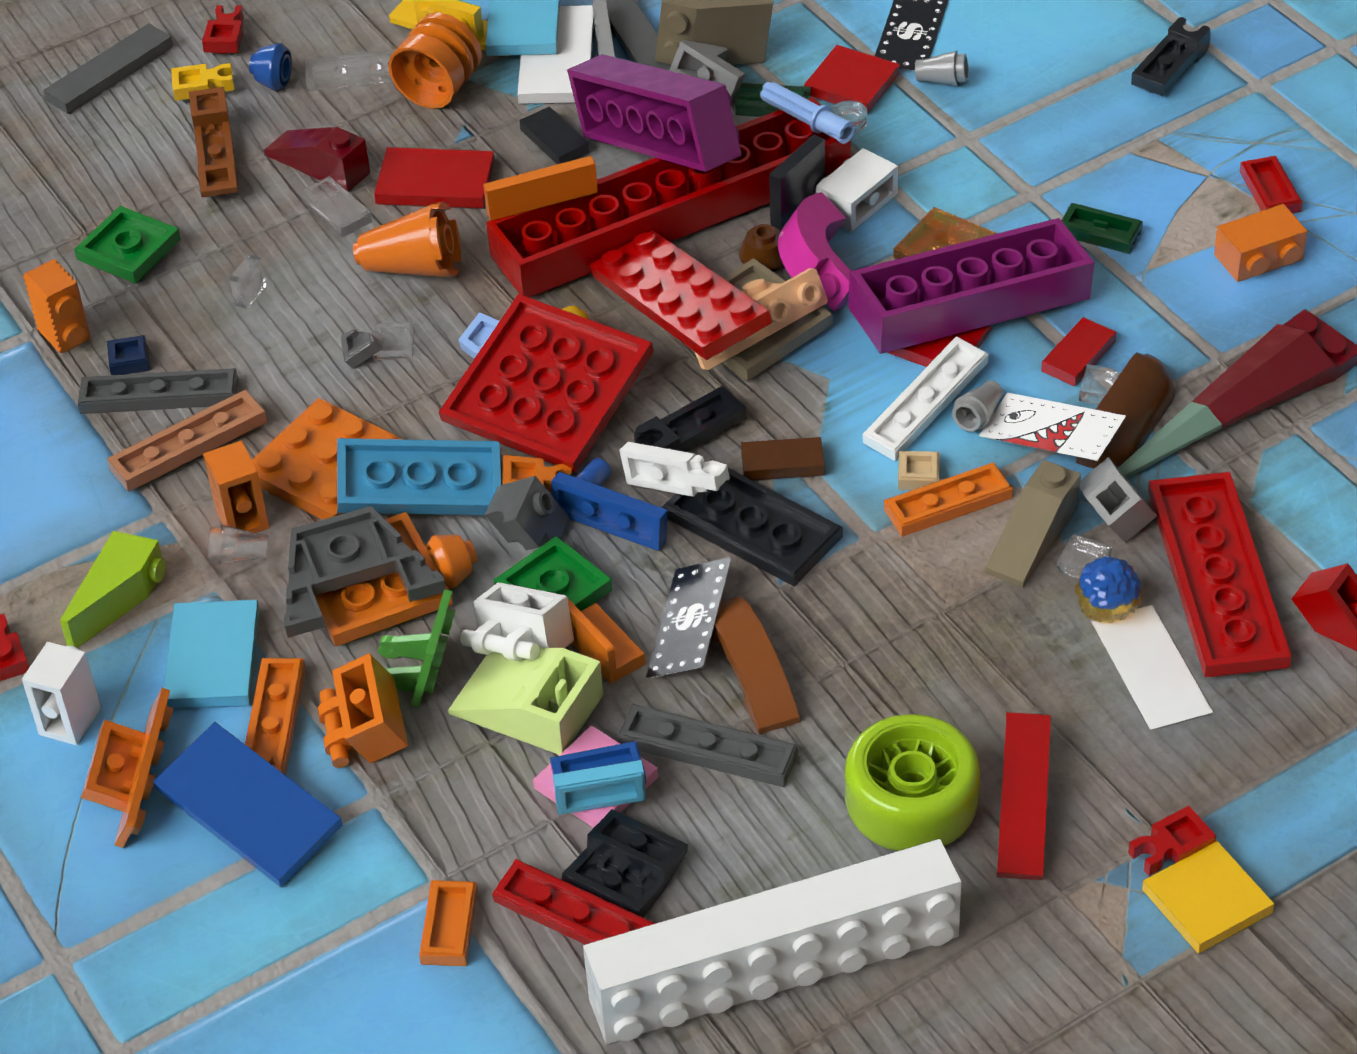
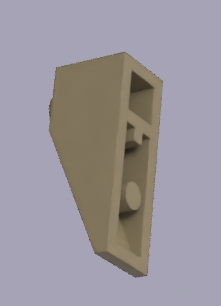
(1035, 522)

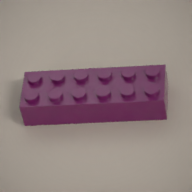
(655, 112)
(970, 285)

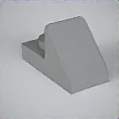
(707, 63)

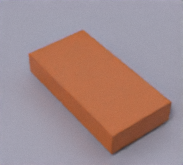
(448, 923)

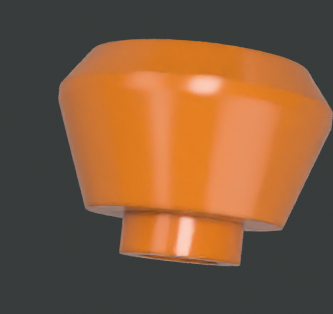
(452, 557)

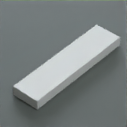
(925, 398)

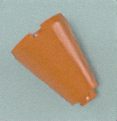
(412, 245)

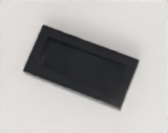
(554, 136)

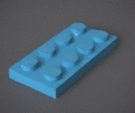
(417, 475)

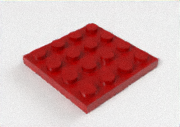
(546, 382)

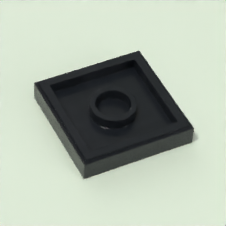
(796, 180)

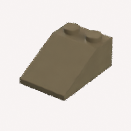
(731, 24)

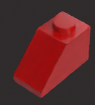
(1330, 603)

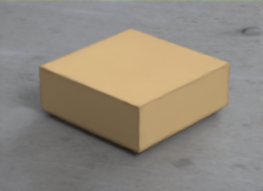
(917, 469)

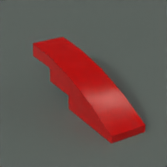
(1024, 796)

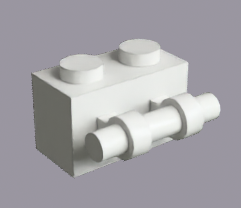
(519, 622)

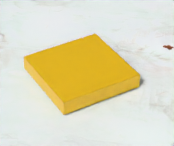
(1207, 897)

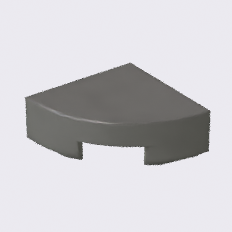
(359, 347)

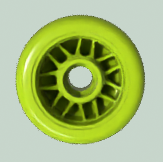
(912, 782)

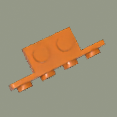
(121, 767)

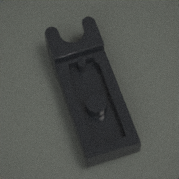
(1171, 58)
(693, 422)

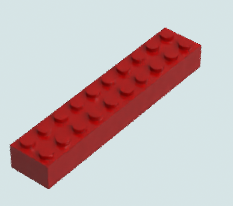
(562, 239)

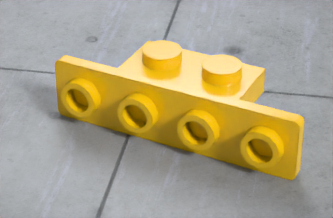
(410, 12)

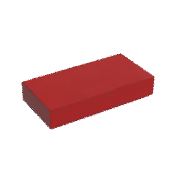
(1270, 184)
(1080, 347)

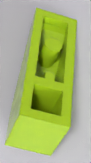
(113, 586)

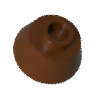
(762, 245)

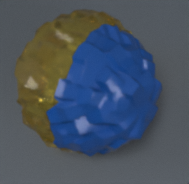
(1108, 590)

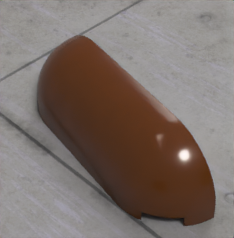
(1142, 395)

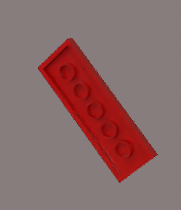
(680, 294)
(1218, 575)

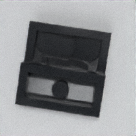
(626, 863)

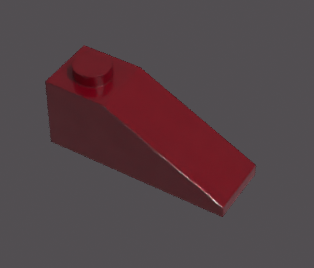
(323, 154)

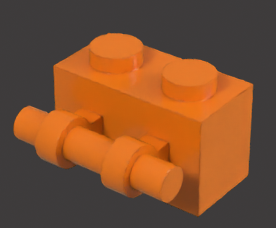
(361, 712)

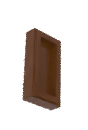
(782, 458)

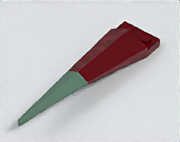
(1277, 367)

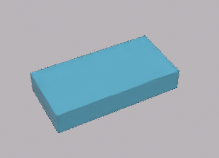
(599, 787)

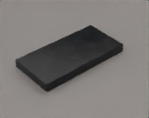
(757, 526)

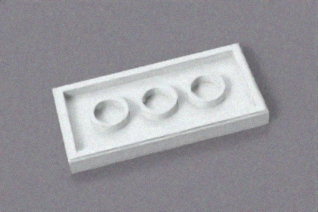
(546, 76)

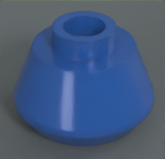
(272, 66)

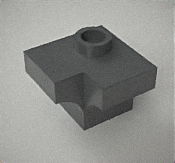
(526, 513)

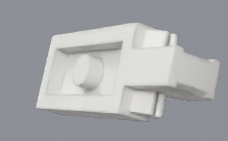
(671, 470)

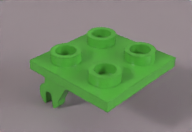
(425, 647)

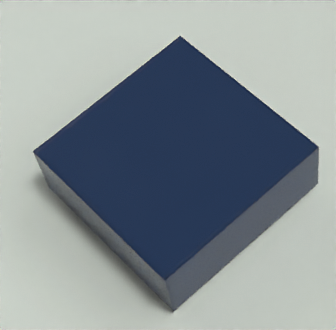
(128, 355)

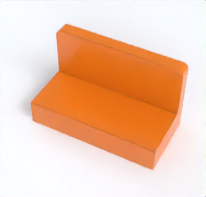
(605, 641)

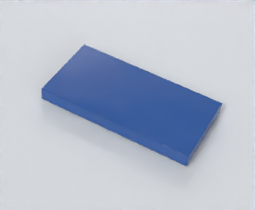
(248, 804)

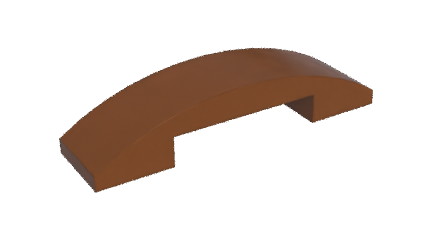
(213, 142)
(755, 666)

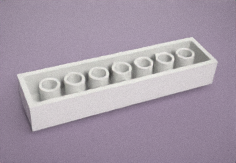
(772, 941)

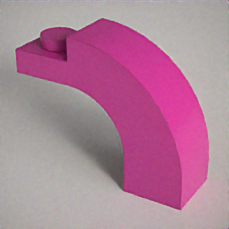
(805, 246)

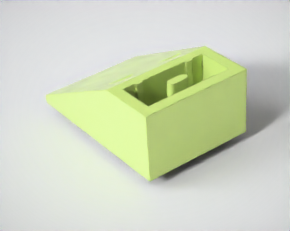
(533, 699)

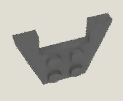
(344, 553)

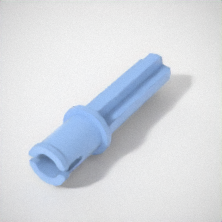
(818, 117)

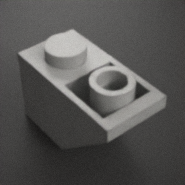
(1116, 500)

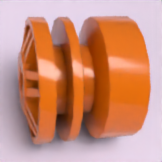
(435, 60)

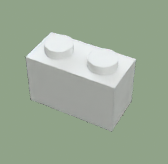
(860, 187)
(61, 693)

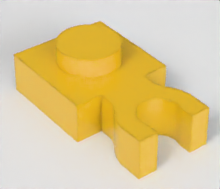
(200, 78)

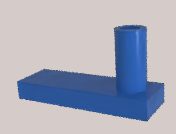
(609, 510)

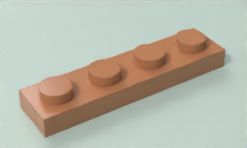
(186, 440)

